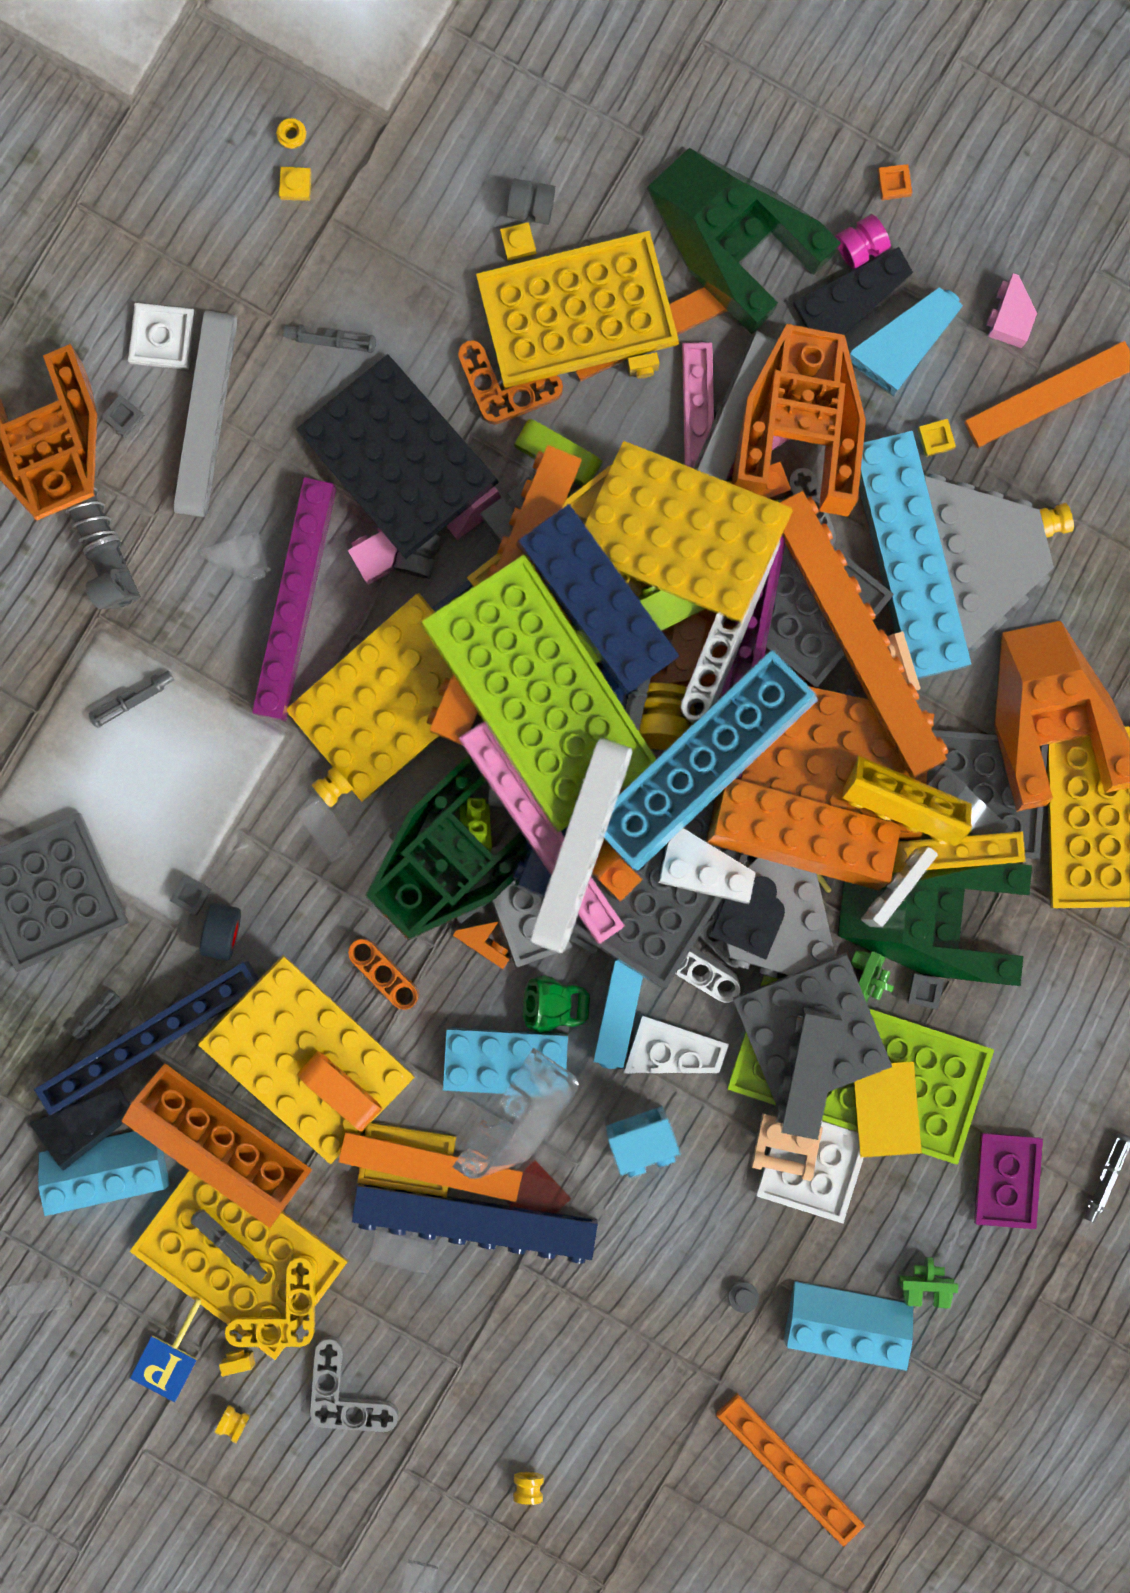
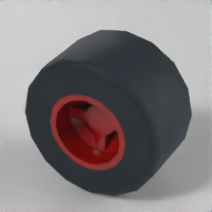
(220, 931)

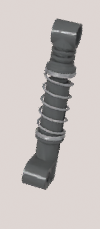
(114, 583)

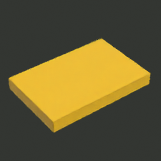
(888, 1112)
(417, 1138)

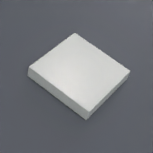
(161, 336)

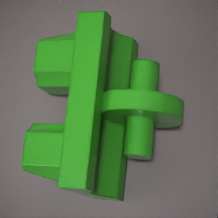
(871, 965)
(941, 1287)

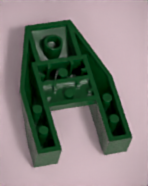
(722, 219)
(438, 864)
(928, 923)

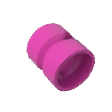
(866, 239)

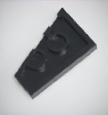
(81, 1127)

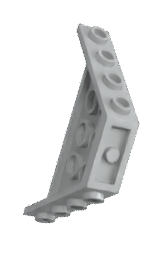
(991, 553)
(804, 932)

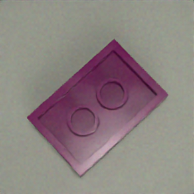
(1008, 1180)

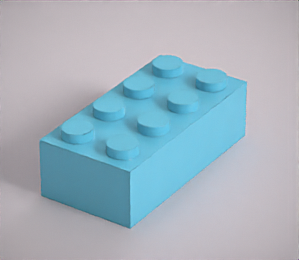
(491, 1058)
(642, 1142)

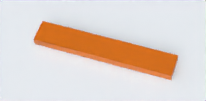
(686, 313)
(1049, 395)
(424, 1166)
(790, 1470)

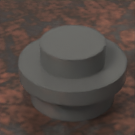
(743, 1297)

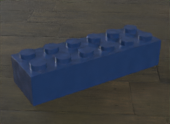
(597, 599)

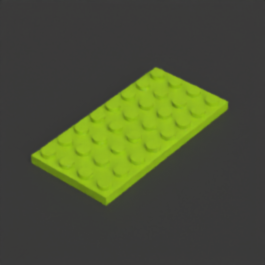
(534, 685)
(946, 1078)

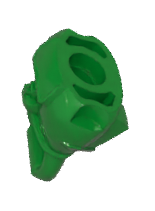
(549, 1004)

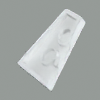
(704, 869)
(900, 886)
(671, 1049)

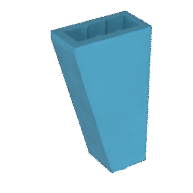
(901, 345)
(618, 1016)

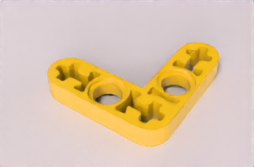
(286, 1323)

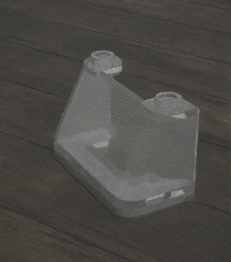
(536, 1101)

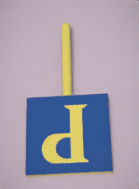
(164, 1366)

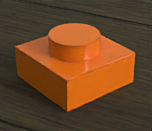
(894, 182)

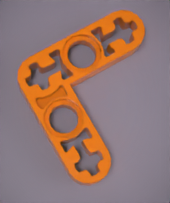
(494, 393)

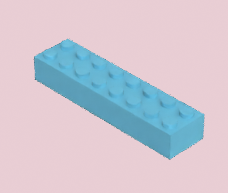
(911, 554)
(707, 759)

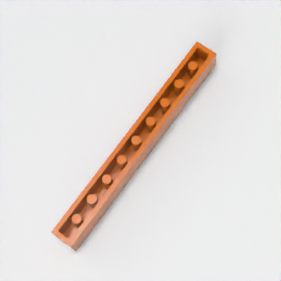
(542, 499)
(860, 639)

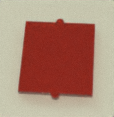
(539, 1191)

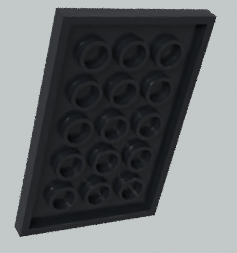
(397, 456)

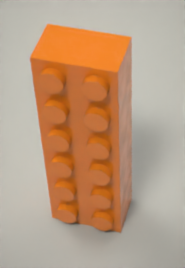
(804, 834)
(216, 1145)

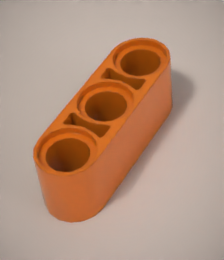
(369, 969)
(339, 1091)

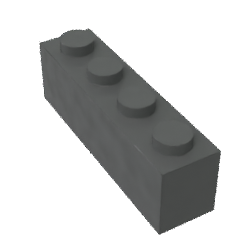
(810, 1073)

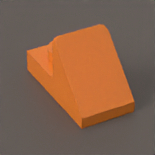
(614, 872)
(476, 939)

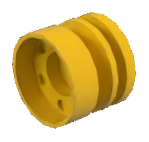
(662, 715)

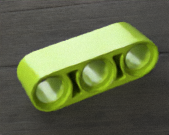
(536, 437)

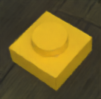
(295, 183)
(518, 241)
(643, 365)
(936, 437)
(236, 1362)

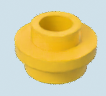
(288, 125)

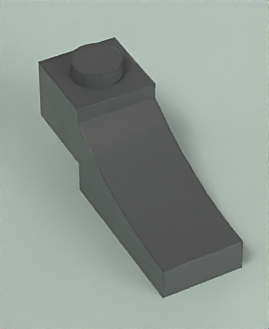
(983, 818)

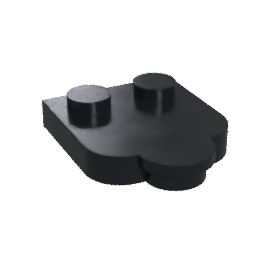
(754, 924)

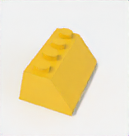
(908, 802)

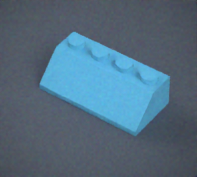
(108, 1172)
(849, 1326)

